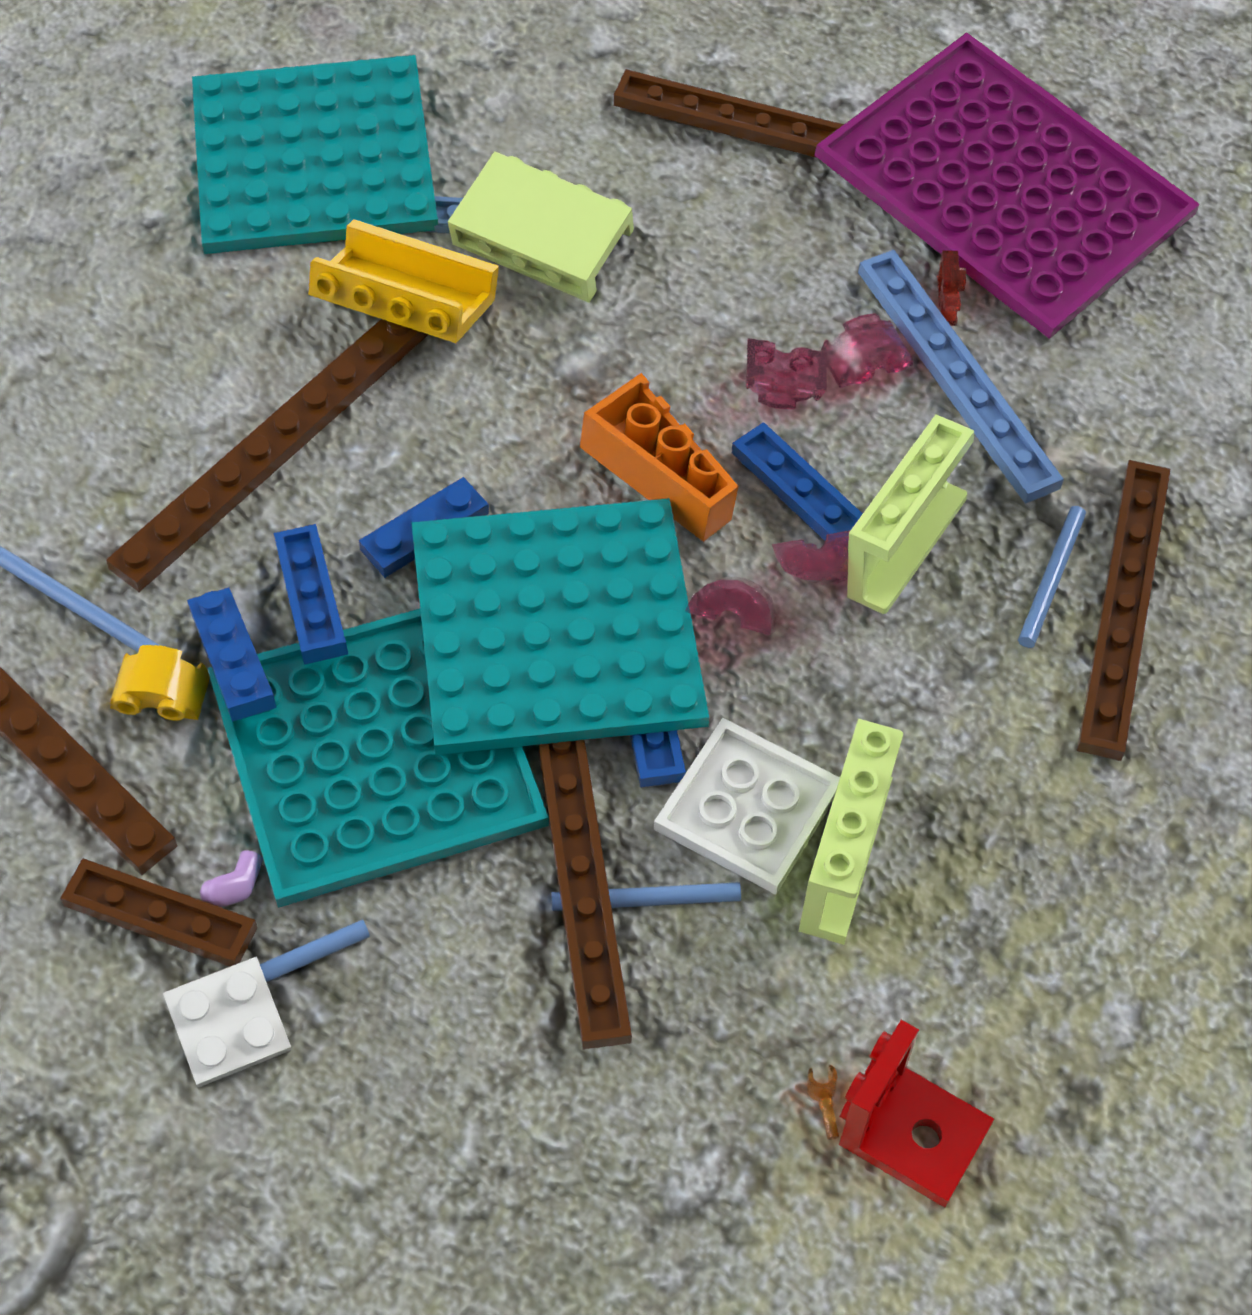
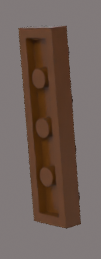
(159, 913)

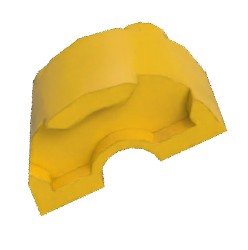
(160, 681)

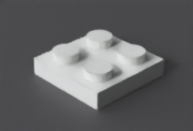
(227, 1022)

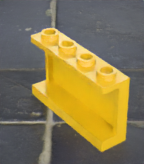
(405, 281)

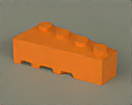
(658, 458)

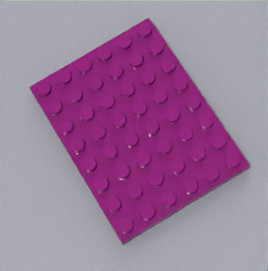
(1009, 180)

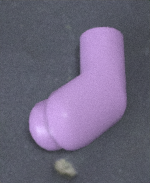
(234, 886)

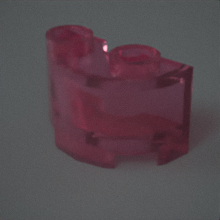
(865, 347)
(784, 377)
(819, 566)
(739, 596)

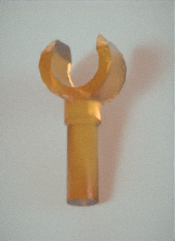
(823, 1094)

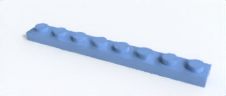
(961, 377)

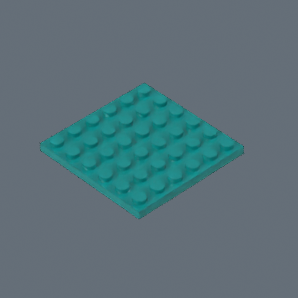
(310, 150)
(556, 626)
(350, 771)

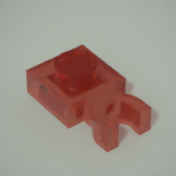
(949, 282)

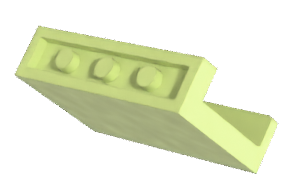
(539, 225)
(907, 516)
(850, 832)

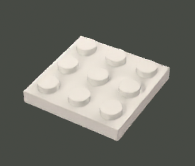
(748, 805)

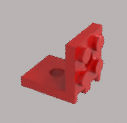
(893, 1102)

